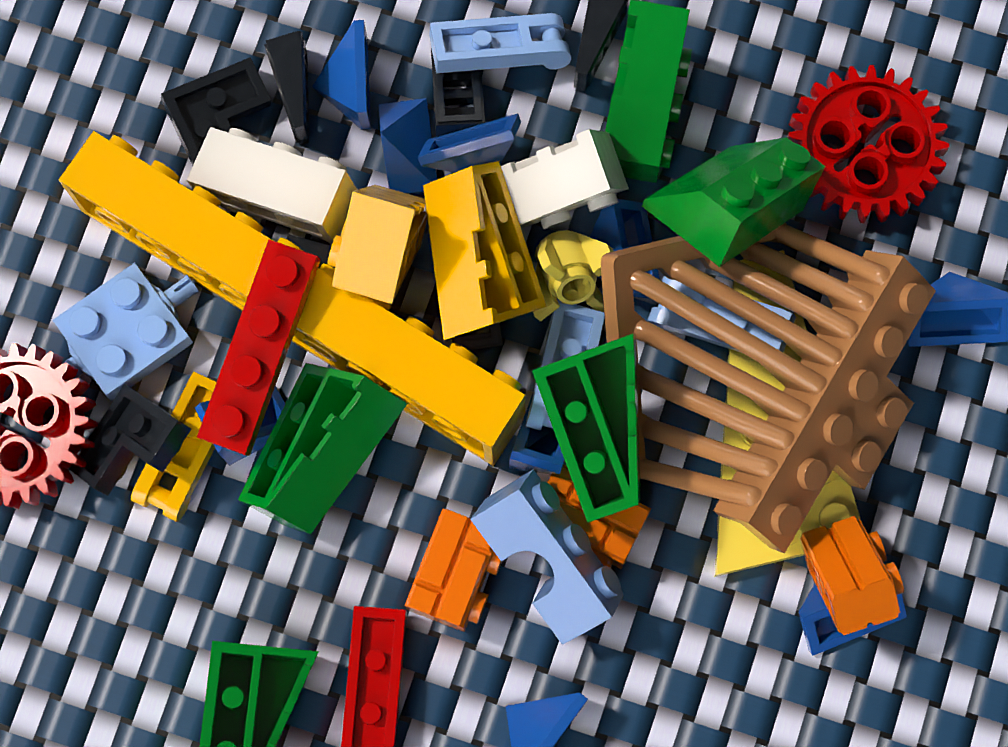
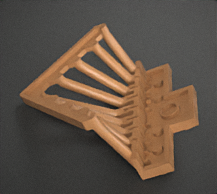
(835, 402)

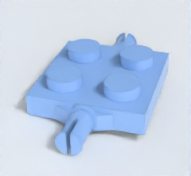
(125, 329)

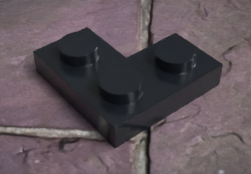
(214, 103)
(129, 429)

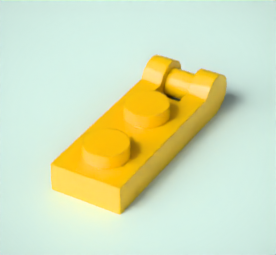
(187, 463)

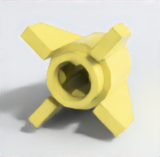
(569, 270)

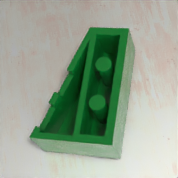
(646, 86)
(596, 423)
(318, 445)
(251, 693)

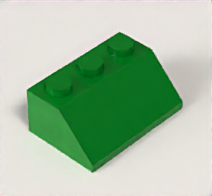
(737, 196)

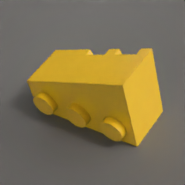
(378, 242)
(478, 251)

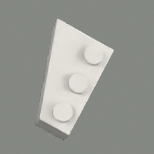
(565, 179)
(274, 183)

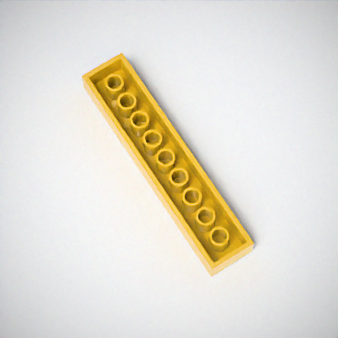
(336, 325)

